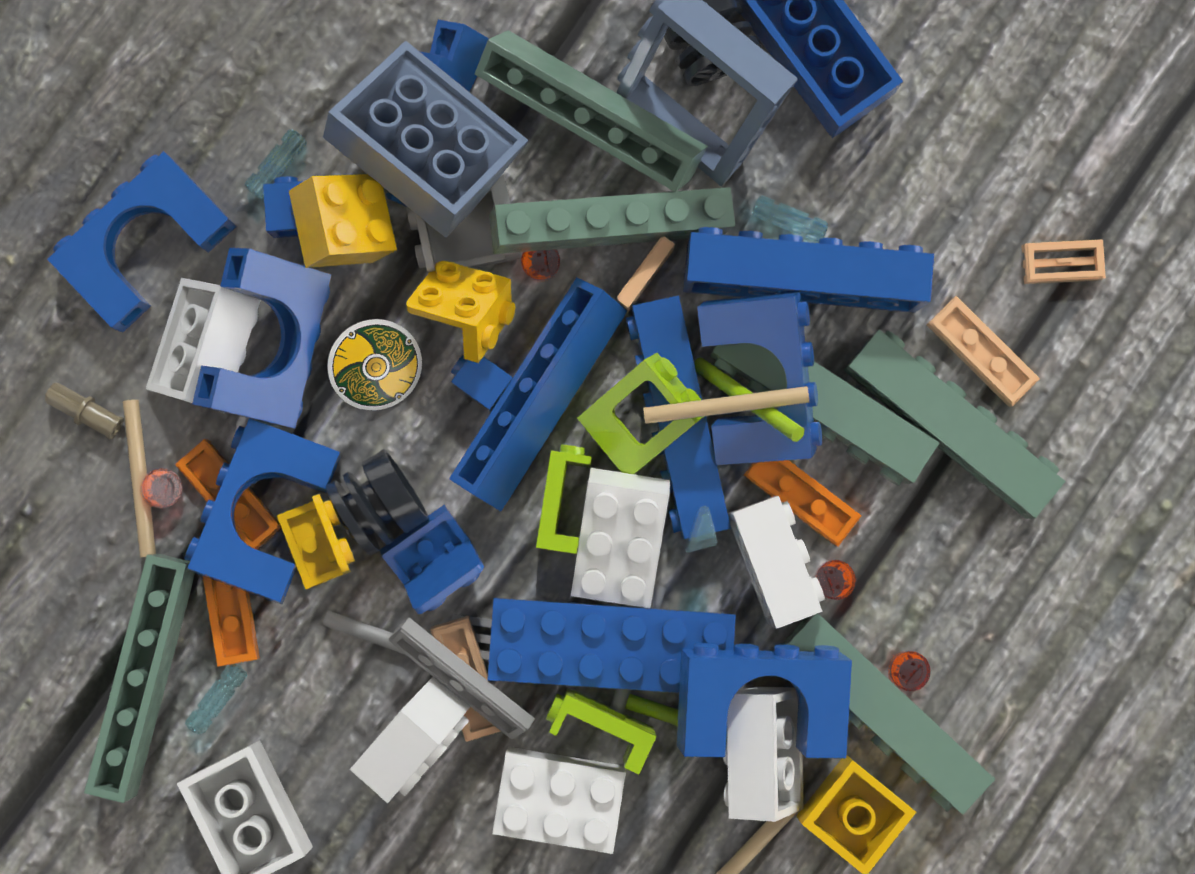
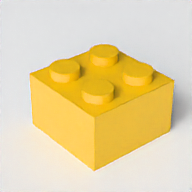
(342, 220)
(855, 815)

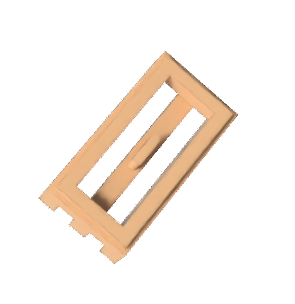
(1030, 263)
(645, 273)

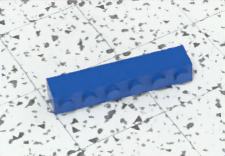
(538, 394)
(691, 457)

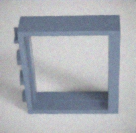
(729, 52)

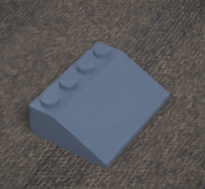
(423, 138)

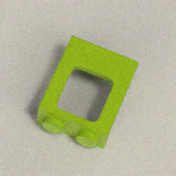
(614, 436)
(552, 499)
(605, 718)

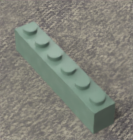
(590, 110)
(608, 220)
(842, 411)
(961, 429)
(140, 678)
(900, 724)

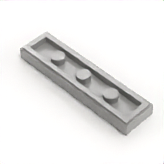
(461, 679)

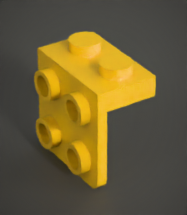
(467, 300)
(315, 543)

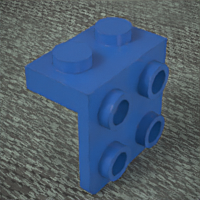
(433, 560)

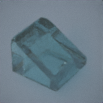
(702, 531)

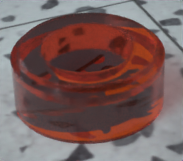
(541, 265)
(161, 488)
(836, 579)
(909, 670)

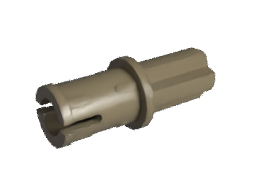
(84, 410)

